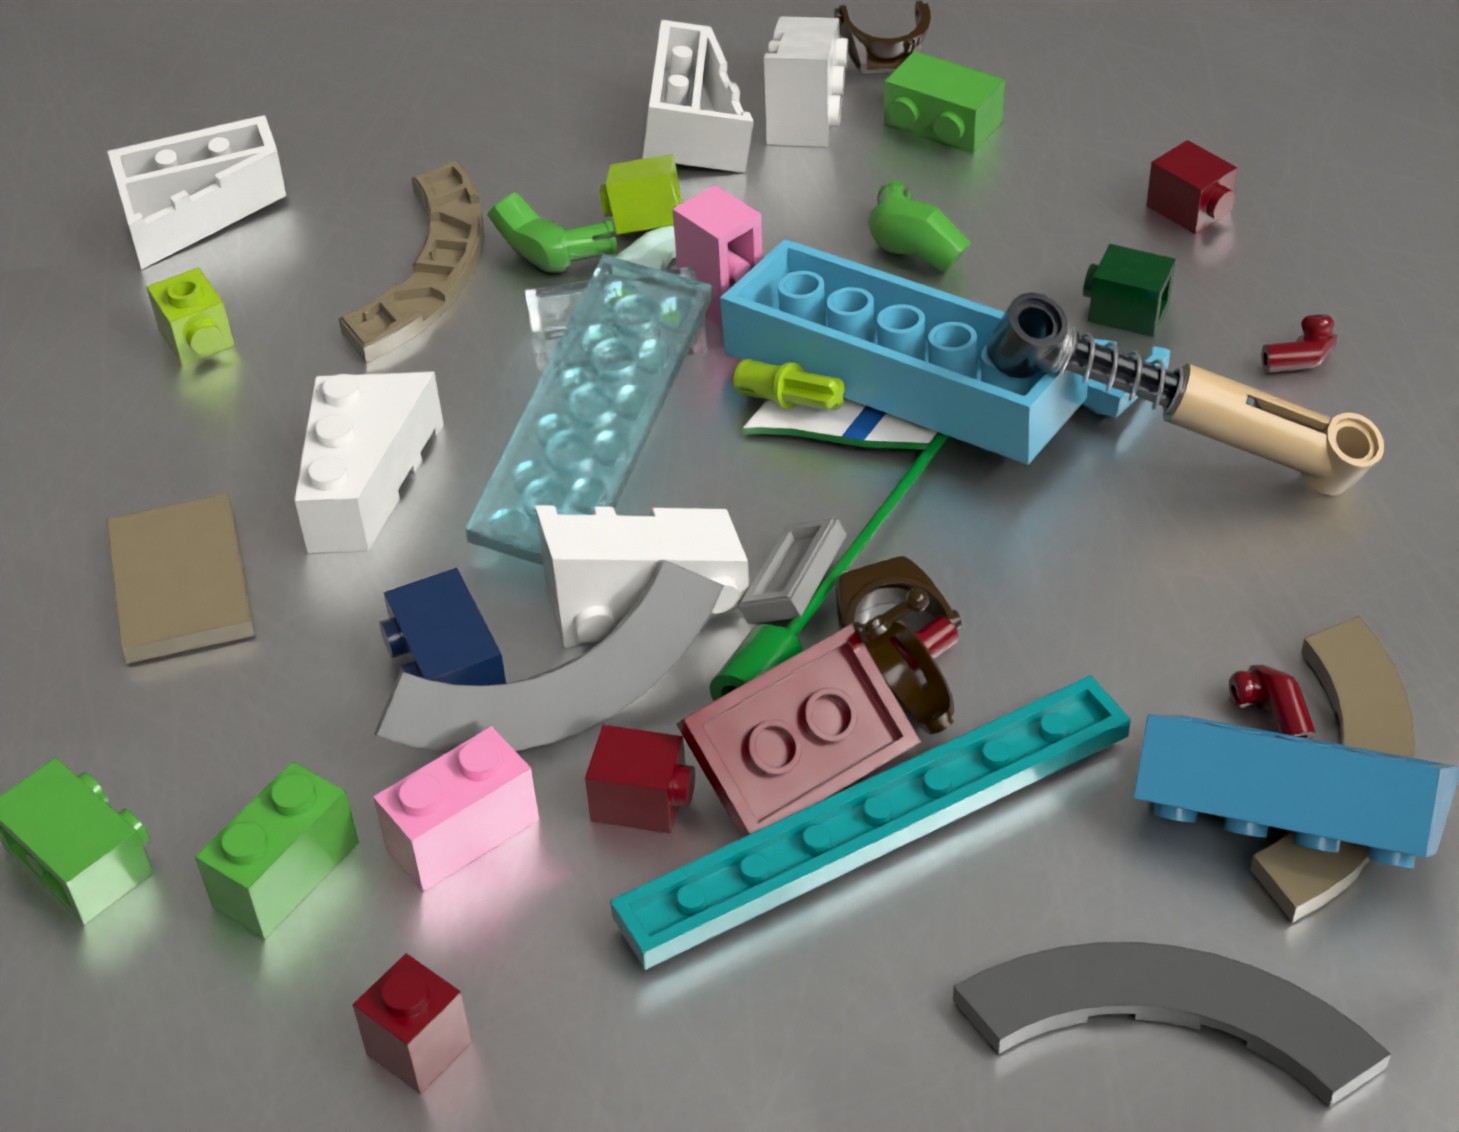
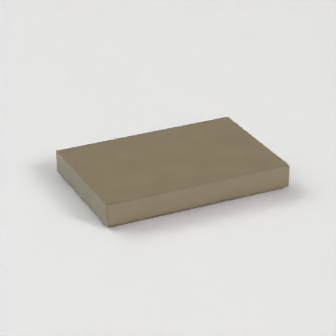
(178, 578)

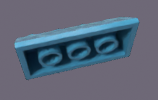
(1295, 785)

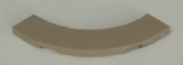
(439, 271)
(1372, 717)

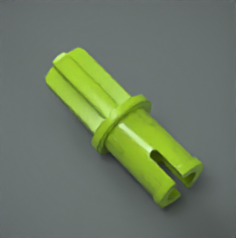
(788, 385)

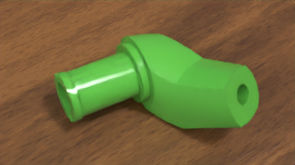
(915, 228)
(543, 241)

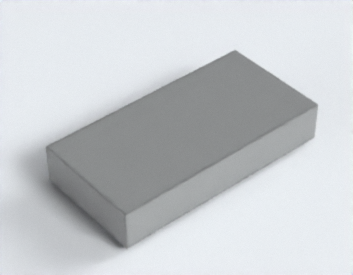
(792, 571)

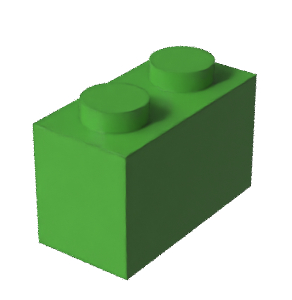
(944, 101)
(73, 839)
(277, 849)

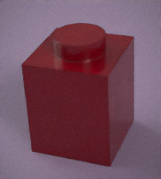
(1191, 186)
(638, 779)
(413, 1023)

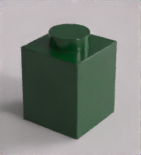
(1129, 289)

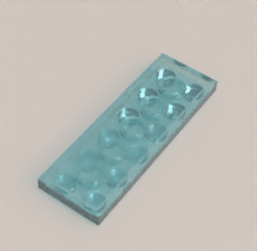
(592, 403)

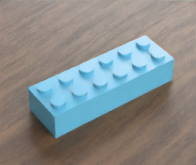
(894, 349)

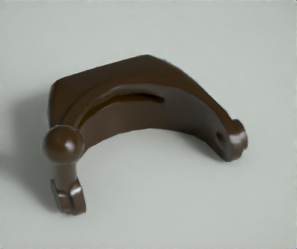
(878, 54)
(885, 584)
(928, 703)

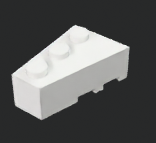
(804, 81)
(694, 104)
(195, 184)
(357, 453)
(606, 560)

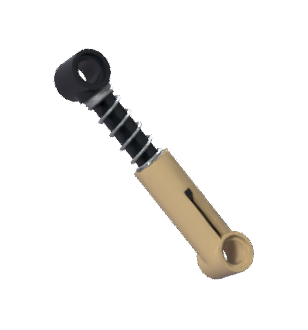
(1323, 448)

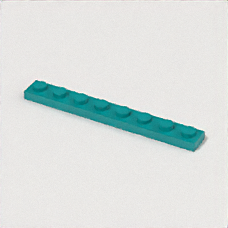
(866, 821)

